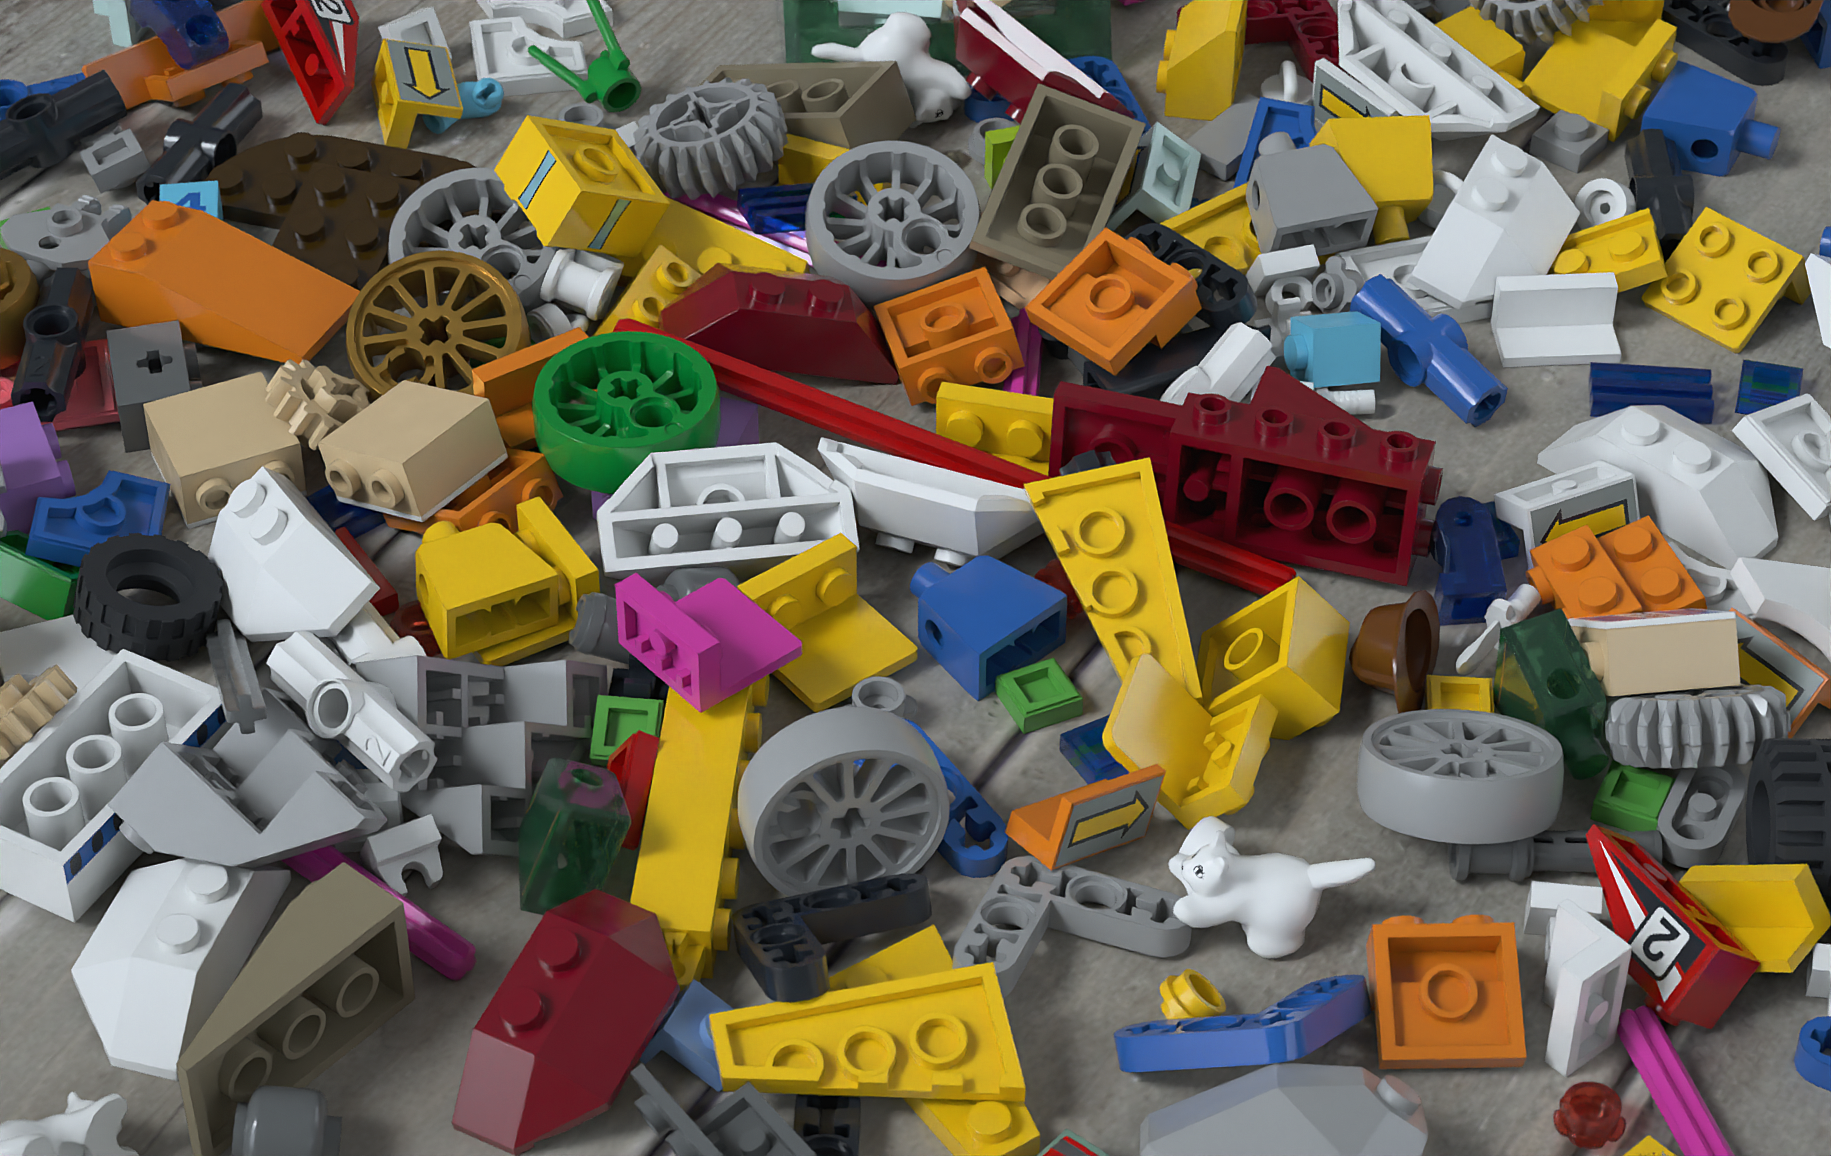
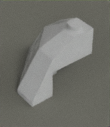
(489, 737)
(247, 796)
(1292, 1113)

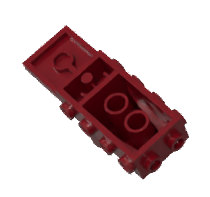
(1268, 475)

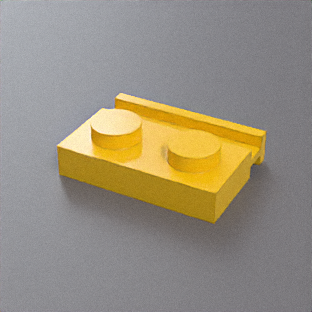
(1618, 246)

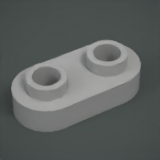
(1701, 814)

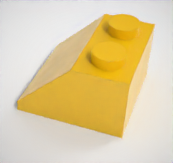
(1203, 59)
(1279, 647)

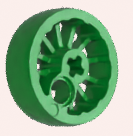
(647, 401)

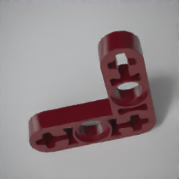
(1305, 24)

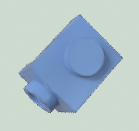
(687, 1033)

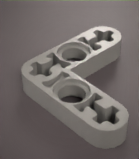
(1039, 899)

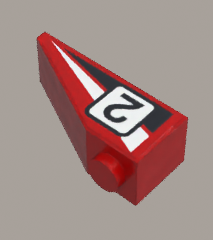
(319, 47)
(1678, 947)

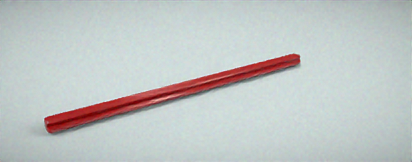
(922, 446)

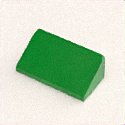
(33, 582)

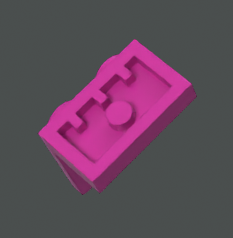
(703, 642)

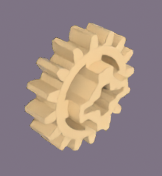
(314, 400)
(29, 707)

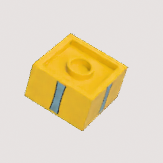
(581, 187)

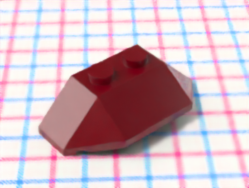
(1014, 60)
(782, 323)
(566, 1023)

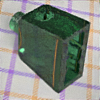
(1550, 684)
(575, 814)

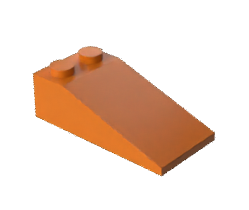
(217, 284)

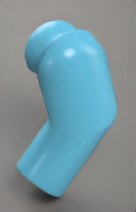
(478, 101)

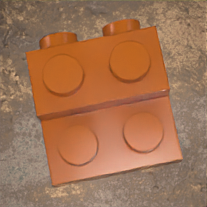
(1115, 301)
(949, 335)
(494, 495)
(1613, 573)
(1446, 993)

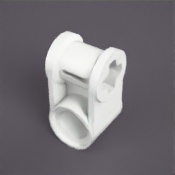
(582, 281)

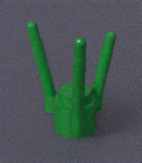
(608, 75)

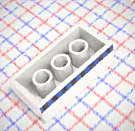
(55, 822)

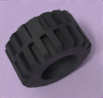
(1791, 807)

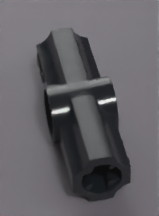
(44, 126)
(202, 144)
(1660, 186)
(55, 343)

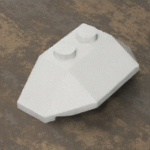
(1425, 71)
(1500, 223)
(1685, 479)
(931, 505)
(720, 509)
(284, 564)
(171, 956)

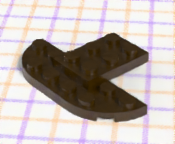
(330, 198)

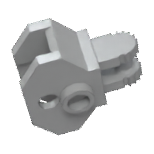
(63, 235)

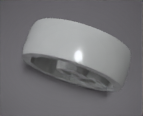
(894, 221)
(475, 234)
(1460, 776)
(825, 820)

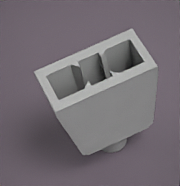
(1307, 199)

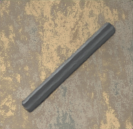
(235, 677)

